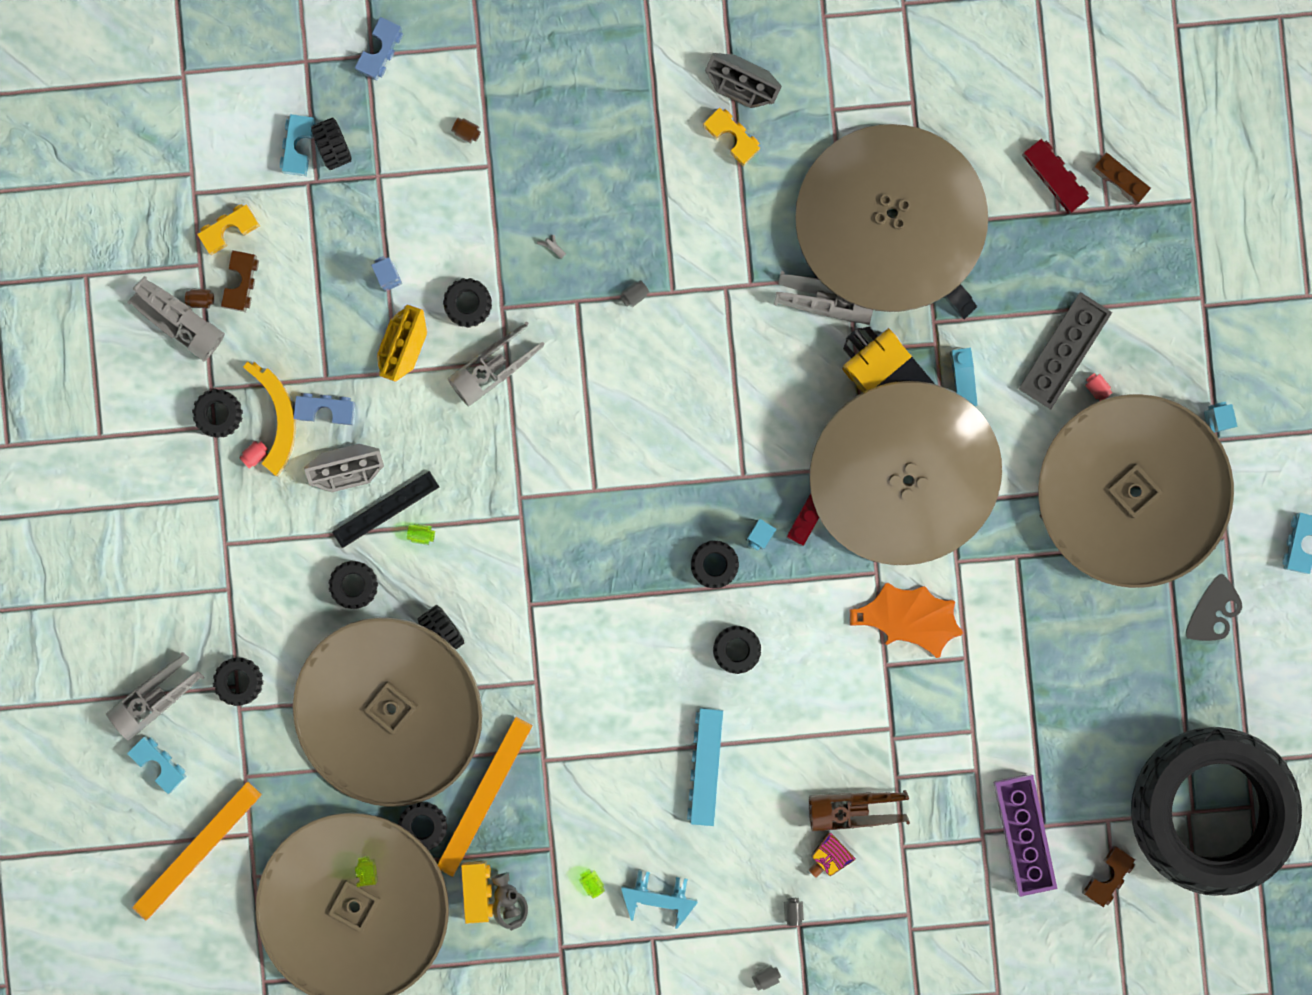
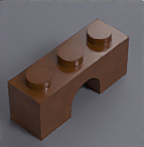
(1114, 172)
(238, 298)
(1102, 891)

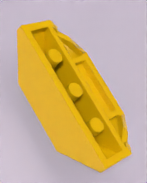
(402, 343)

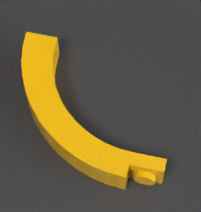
(286, 424)

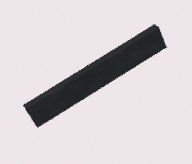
(386, 509)

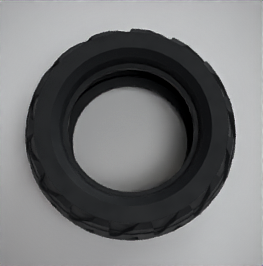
(1278, 811)

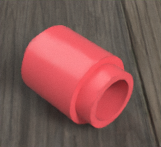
(1098, 387)
(254, 454)

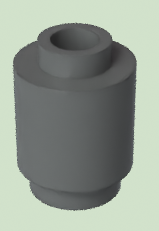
(634, 293)
(793, 912)
(766, 978)

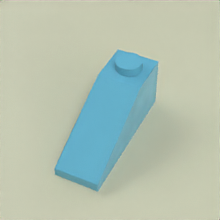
(964, 374)

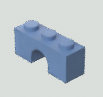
(373, 64)
(386, 273)
(341, 409)

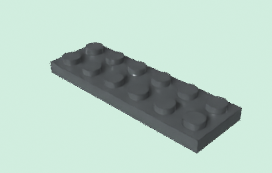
(1065, 350)

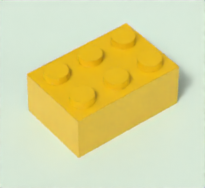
(477, 891)

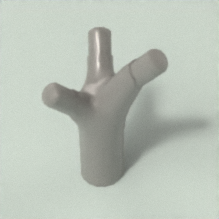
(551, 244)

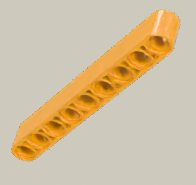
(484, 796)
(196, 851)

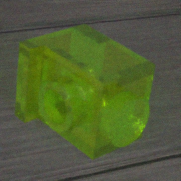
(366, 872)

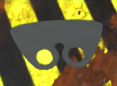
(1215, 599)

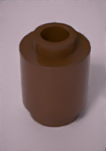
(466, 130)
(199, 298)

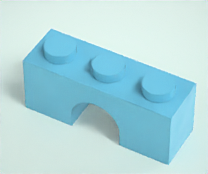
(298, 128)
(1220, 417)
(760, 535)
(1296, 558)
(170, 775)

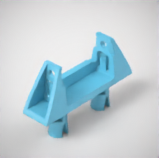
(674, 901)

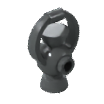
(507, 896)

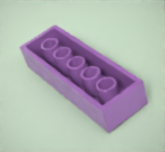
(1025, 835)

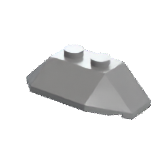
(344, 467)

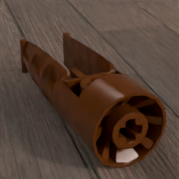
(852, 816)

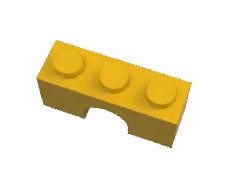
(720, 123)
(213, 235)

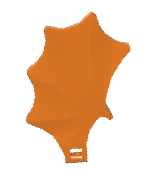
(911, 617)

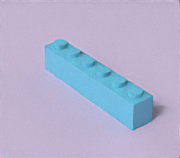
(706, 767)

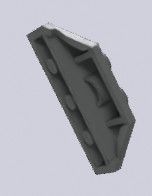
(742, 80)

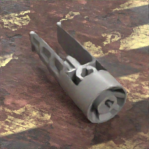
(824, 304)
(176, 319)
(467, 384)
(127, 718)

